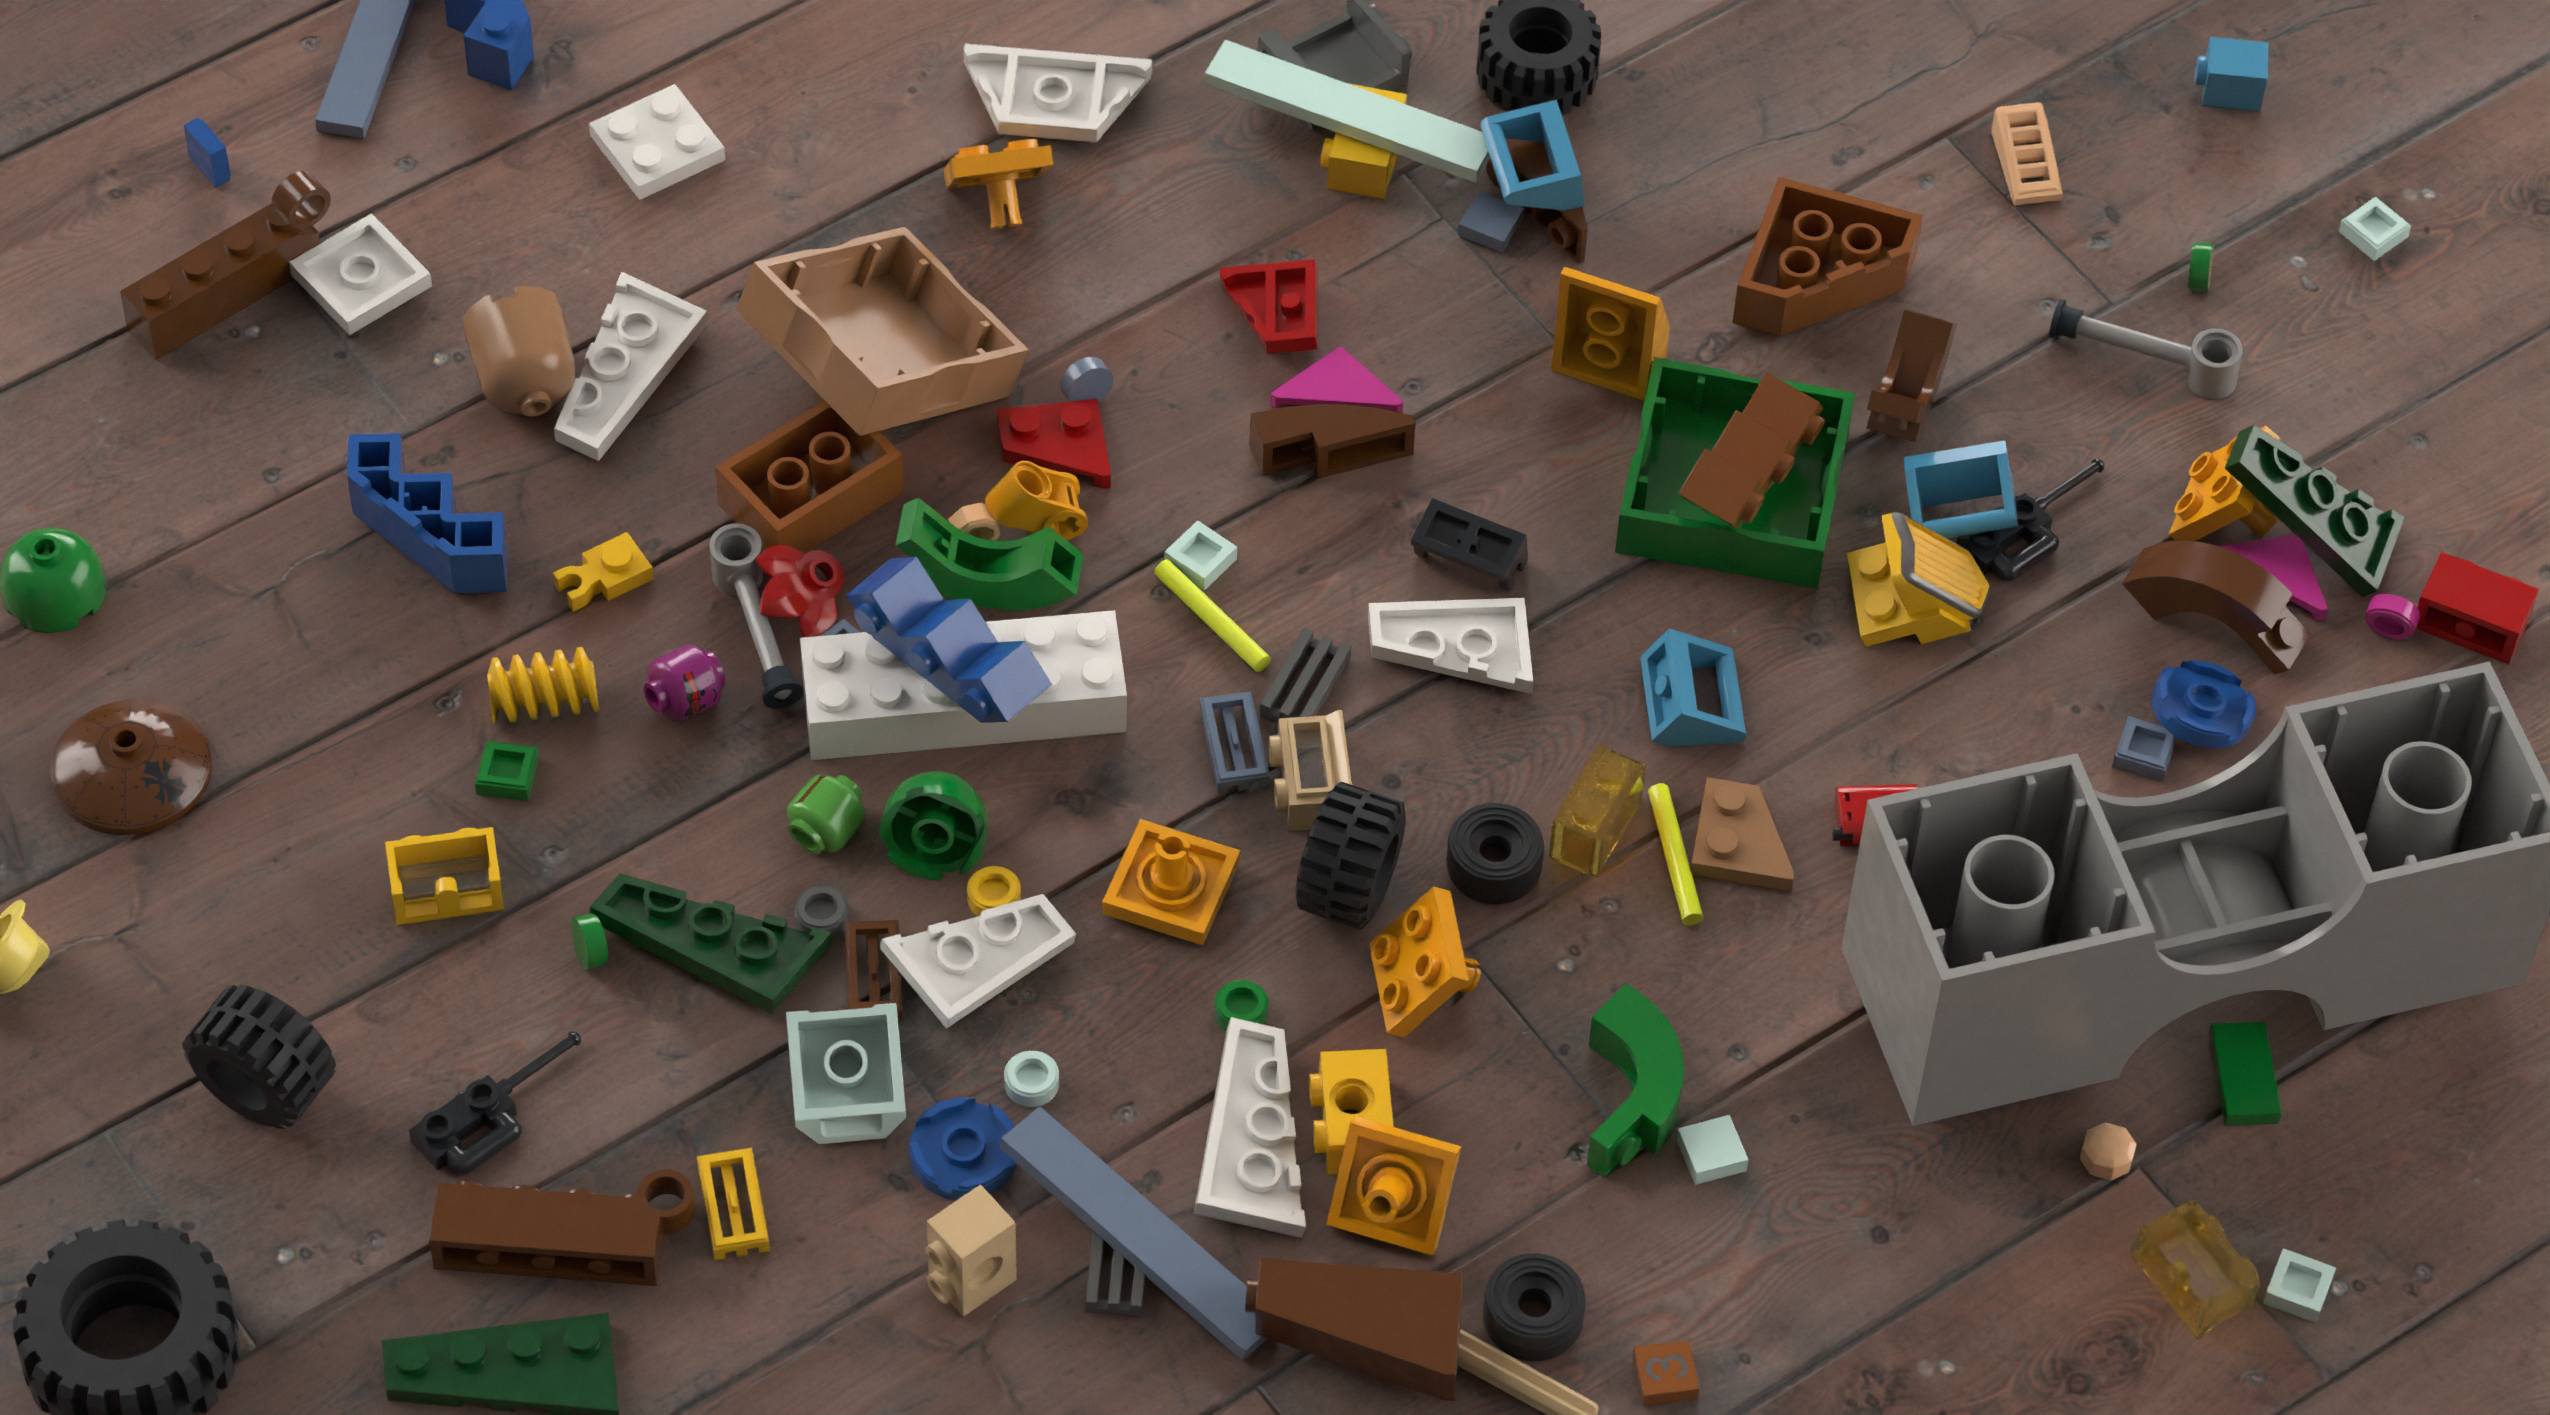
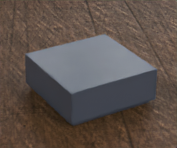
(1490, 221)
(2144, 749)

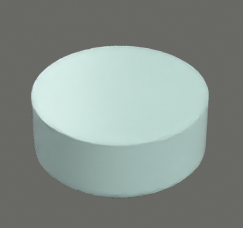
(1031, 1078)

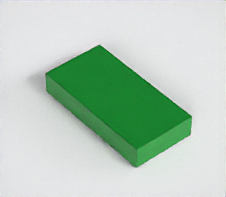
(2245, 1073)

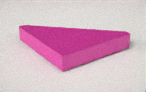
(1336, 381)
(2290, 564)

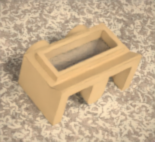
(1311, 764)

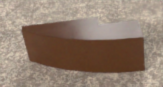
(1329, 437)

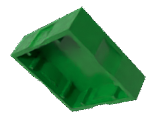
(1683, 416)

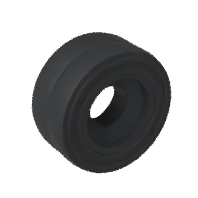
(1488, 880)
(1529, 1336)

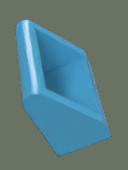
(1537, 124)
(1958, 477)
(1672, 697)

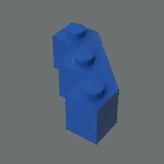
(494, 38)
(421, 518)
(947, 642)

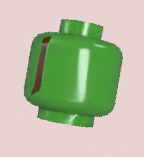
(826, 813)

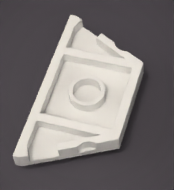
(1054, 91)

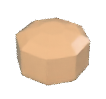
(976, 521)
(2108, 1151)

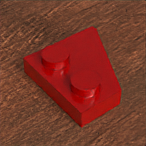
(1277, 302)
(1057, 438)

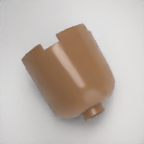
(521, 350)

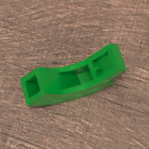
(989, 572)
(1647, 1051)

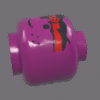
(684, 682)

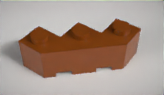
(1753, 452)

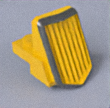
(1915, 584)

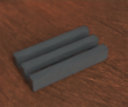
(1320, 650)
(1113, 1304)

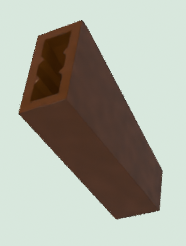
(1364, 1317)

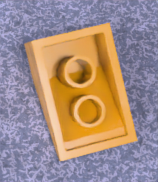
(1608, 333)

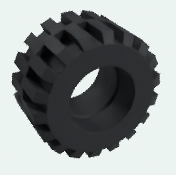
(1549, 27)
(1350, 855)
(259, 1056)

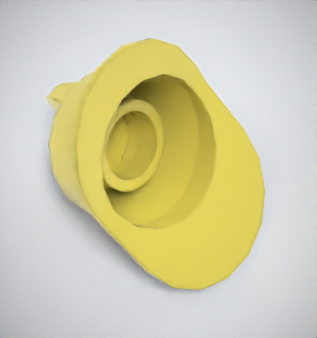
(20, 949)

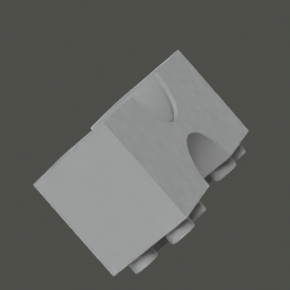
(2045, 930)

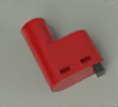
(1851, 809)

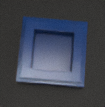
(207, 152)

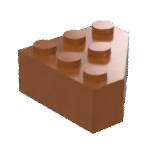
(1822, 258)

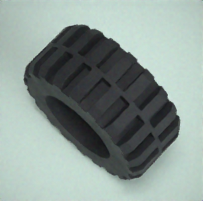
(114, 1271)

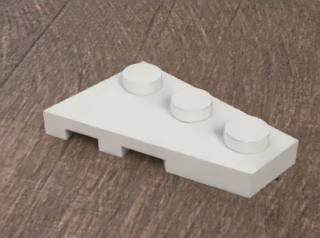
(1456, 638)
(979, 957)

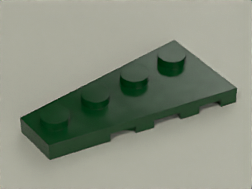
(2327, 517)
(731, 950)
(534, 1365)

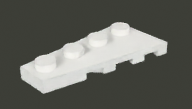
(633, 353)
(1250, 1148)

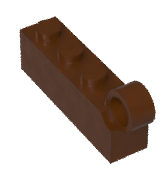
(226, 270)
(558, 1232)

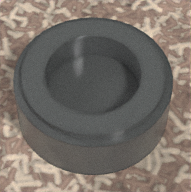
(821, 908)

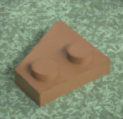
(1739, 838)

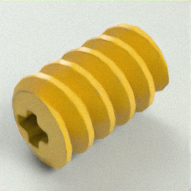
(542, 685)

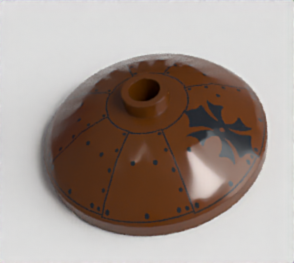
(135, 785)

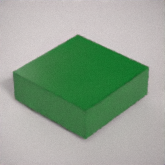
(507, 770)

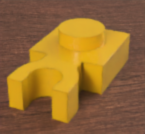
(607, 568)

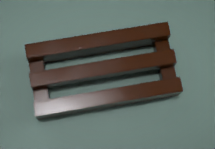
(871, 929)

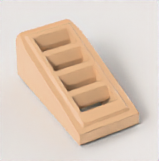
(2026, 125)

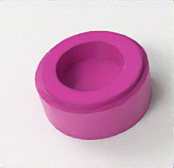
(2392, 616)

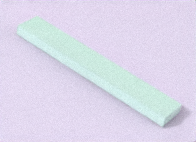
(1348, 110)

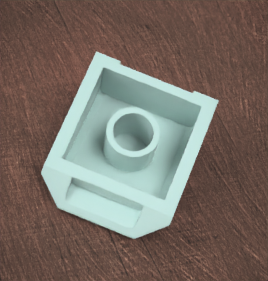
(846, 1073)

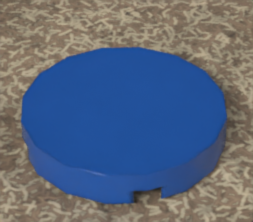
(2203, 704)
(959, 1148)

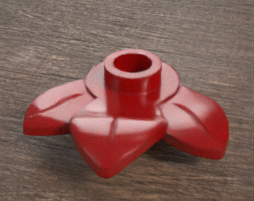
(796, 589)

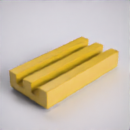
(739, 1241)

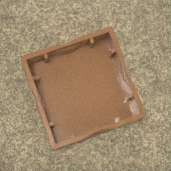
(881, 330)

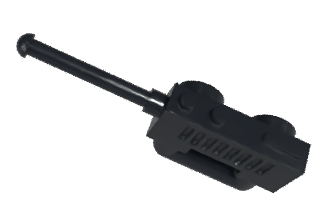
(2033, 526)
(479, 1105)

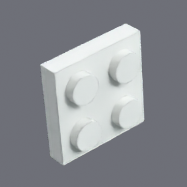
(657, 141)
(360, 274)

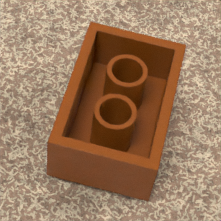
(809, 480)

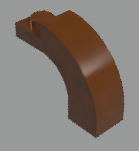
(1912, 376)
(2223, 586)

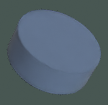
(1087, 380)

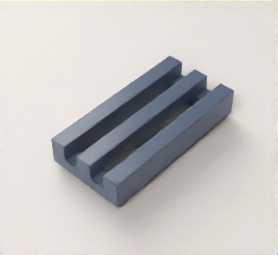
(1240, 775)

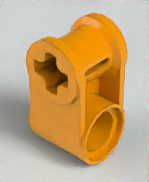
(1038, 499)

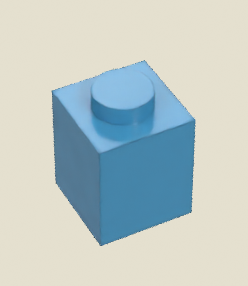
(2233, 73)

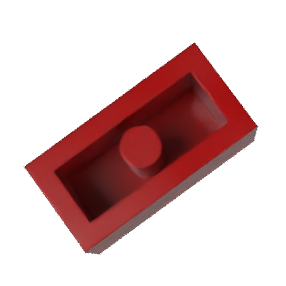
(2475, 607)

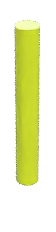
(1212, 615)
(1675, 854)

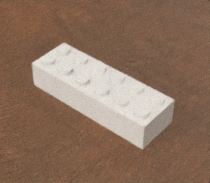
(874, 703)

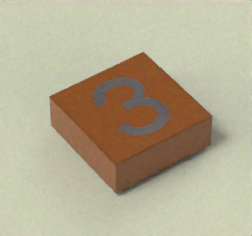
(1665, 1372)

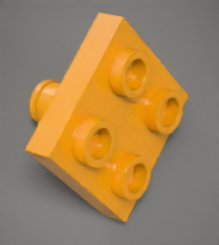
(998, 173)
(2217, 499)
(1171, 882)
(1421, 962)
(1393, 1185)

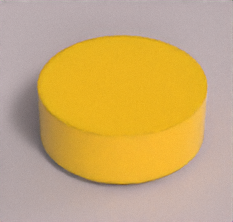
(992, 888)

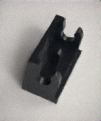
(1471, 542)

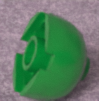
(51, 579)
(934, 825)

